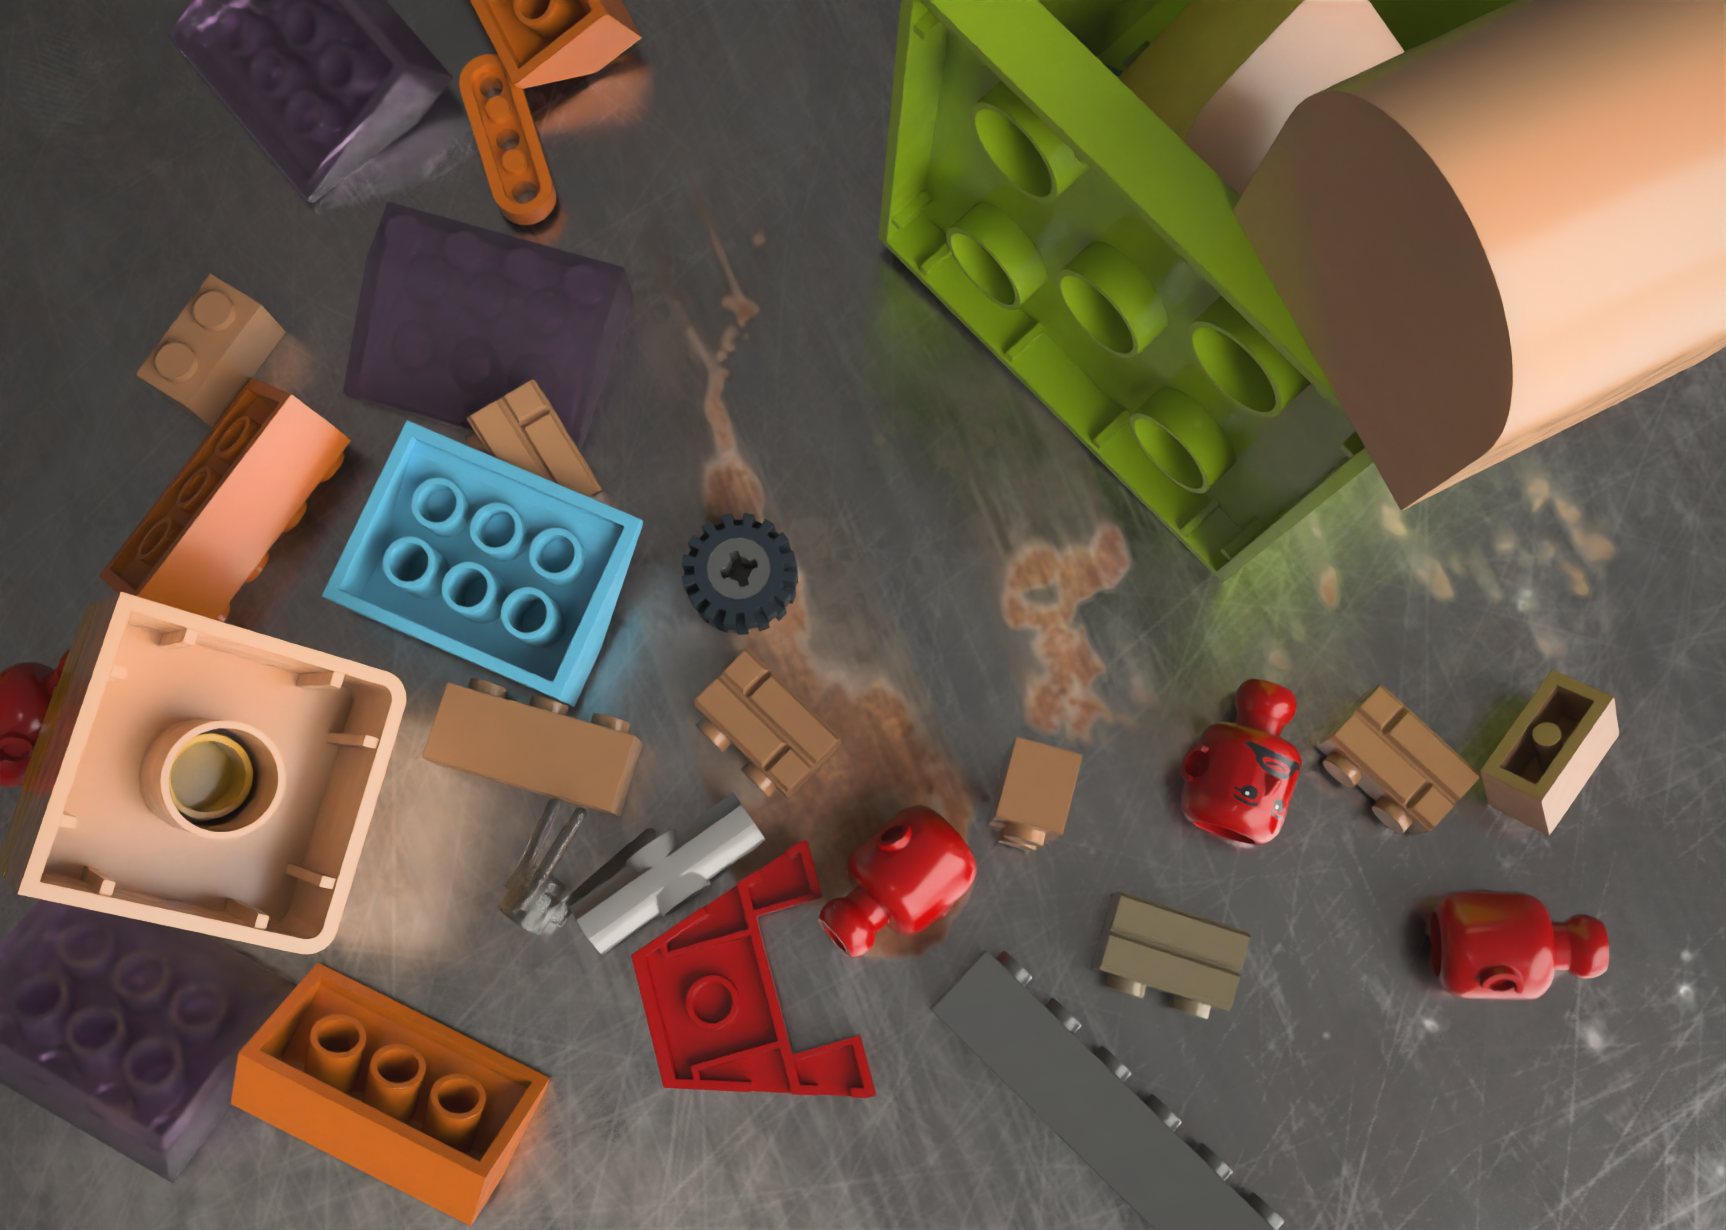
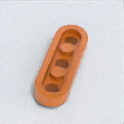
(501, 120)

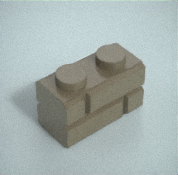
(1171, 953)

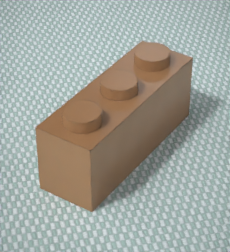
(534, 746)

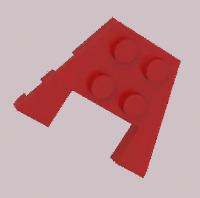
(717, 1002)

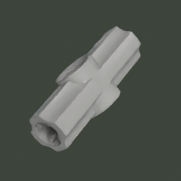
(666, 874)

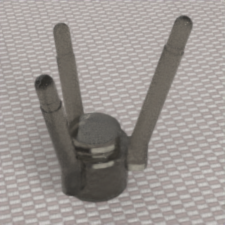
(535, 893)

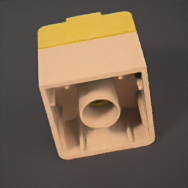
(203, 777)

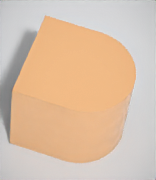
(1504, 227)

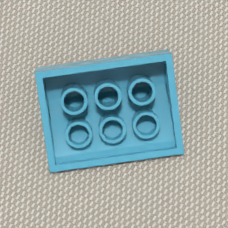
(487, 563)

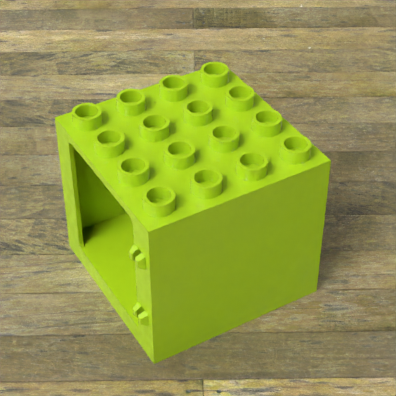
(1114, 259)

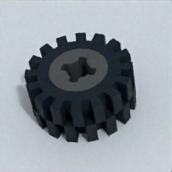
(747, 596)

